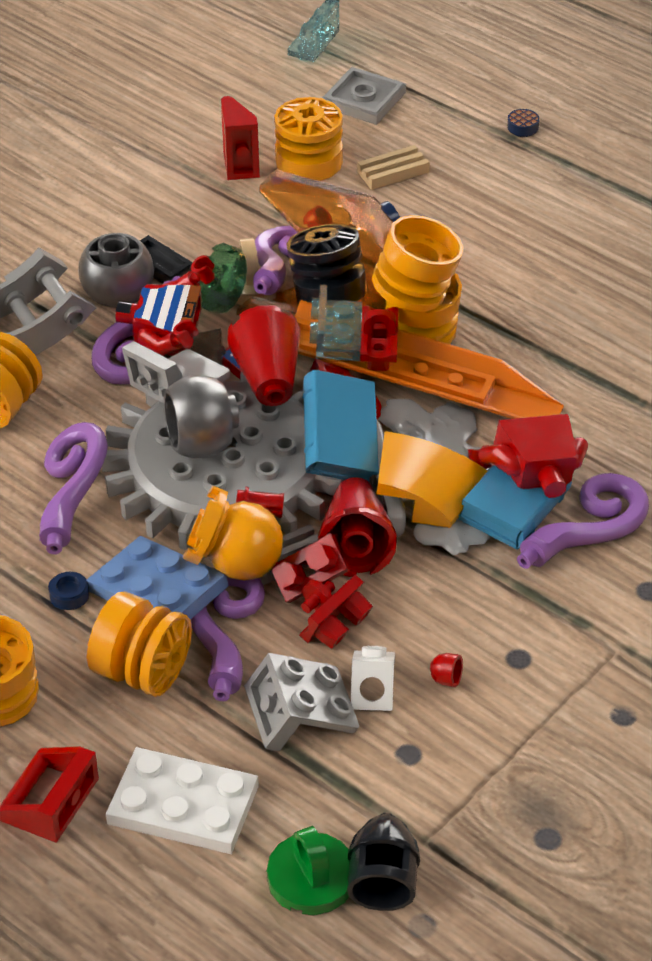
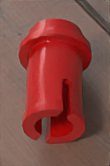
(271, 501)

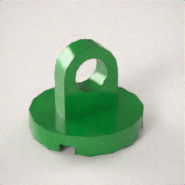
(309, 872)

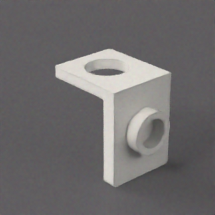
(377, 663)

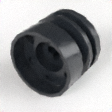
(327, 257)

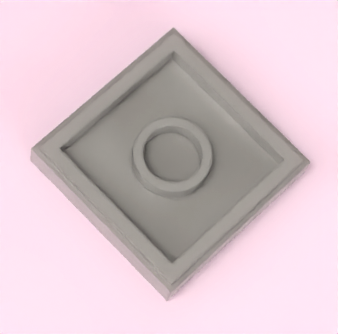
(365, 95)

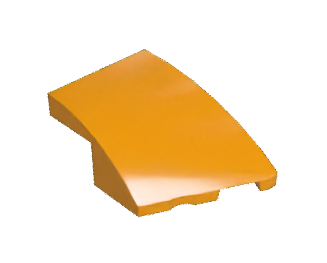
(428, 475)

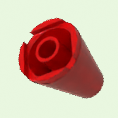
(267, 352)
(360, 527)

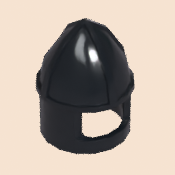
(383, 864)

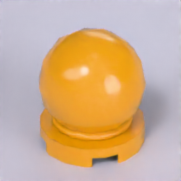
(237, 537)

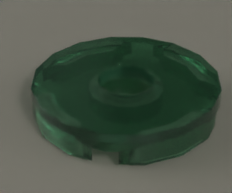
(228, 280)

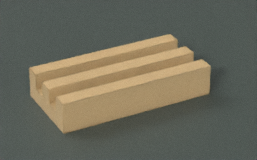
(393, 167)

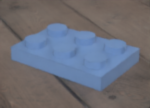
(158, 576)

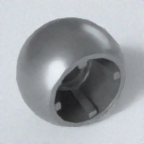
(115, 269)
(200, 416)

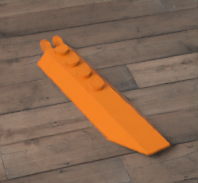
(448, 373)

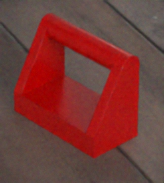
(239, 140)
(64, 799)

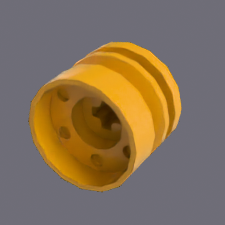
(309, 138)
(417, 263)
(437, 323)
(19, 376)
(139, 643)
(17, 671)

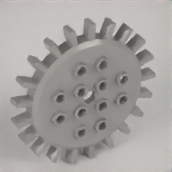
(174, 487)

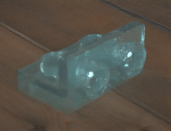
(317, 32)
(337, 328)

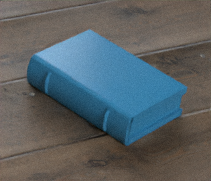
(340, 426)
(506, 510)

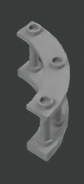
(29, 281)

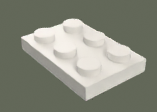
(183, 800)

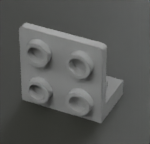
(155, 373)
(294, 693)

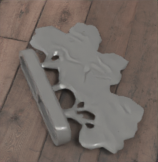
(447, 427)

